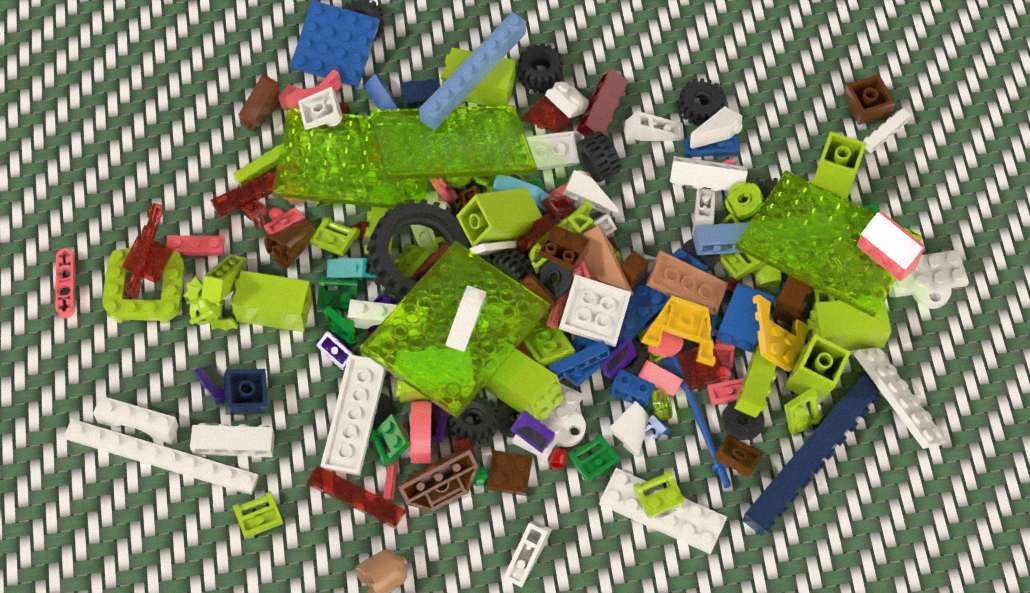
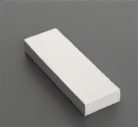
(493, 248)

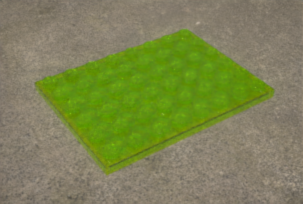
(463, 145)
(338, 165)
(816, 241)
(416, 331)

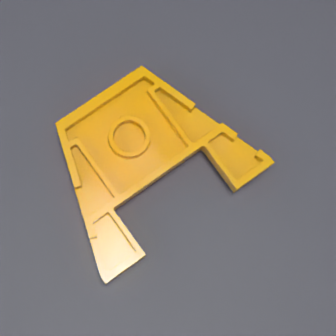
(686, 321)
(774, 341)

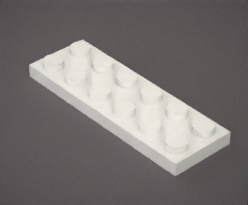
(900, 397)
(353, 416)
(686, 523)

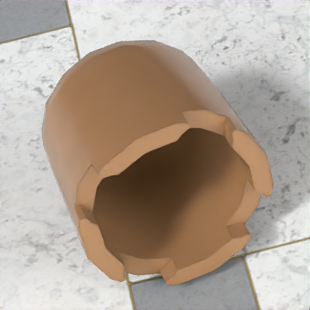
(383, 571)

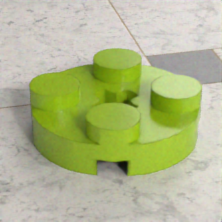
(746, 209)

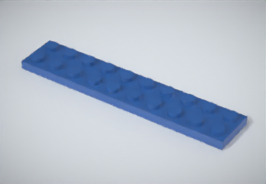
(640, 312)

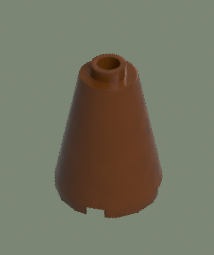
(289, 243)

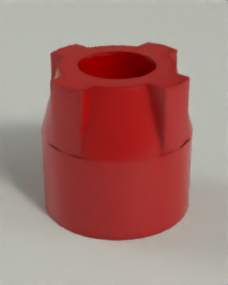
(558, 458)

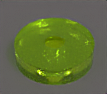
(662, 404)

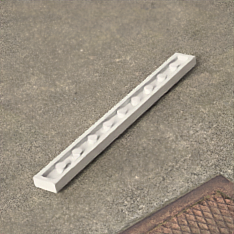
(161, 456)

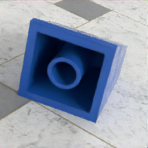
(739, 323)

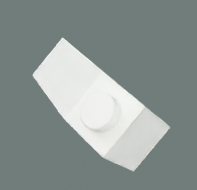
(653, 128)
(717, 128)
(582, 188)
(704, 208)
(466, 318)
(527, 553)

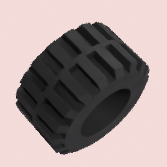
(540, 56)
(598, 156)
(513, 264)

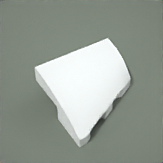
(631, 428)

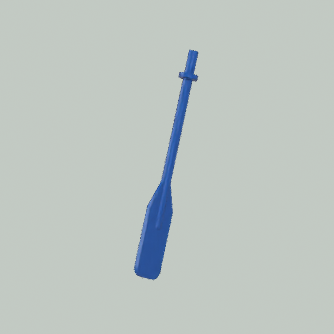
(671, 365)

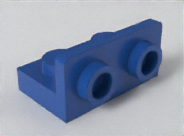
(632, 389)

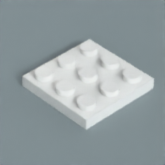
(595, 310)

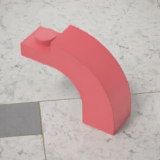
(291, 95)
(420, 431)

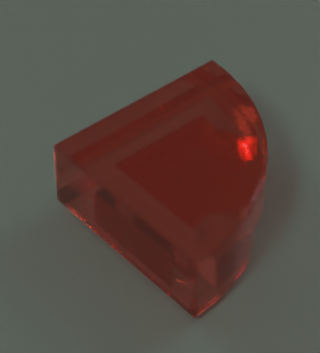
(362, 226)

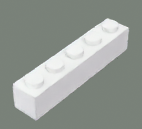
(886, 130)

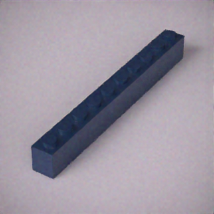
(812, 455)

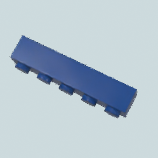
(580, 360)

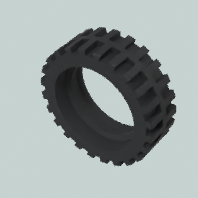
(402, 215)

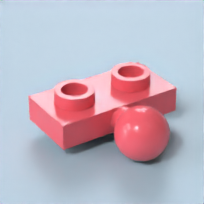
(282, 220)
(726, 390)

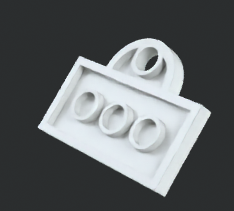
(933, 276)
(560, 421)

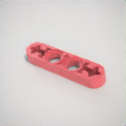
(68, 282)

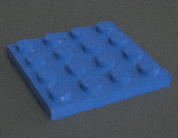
(335, 41)

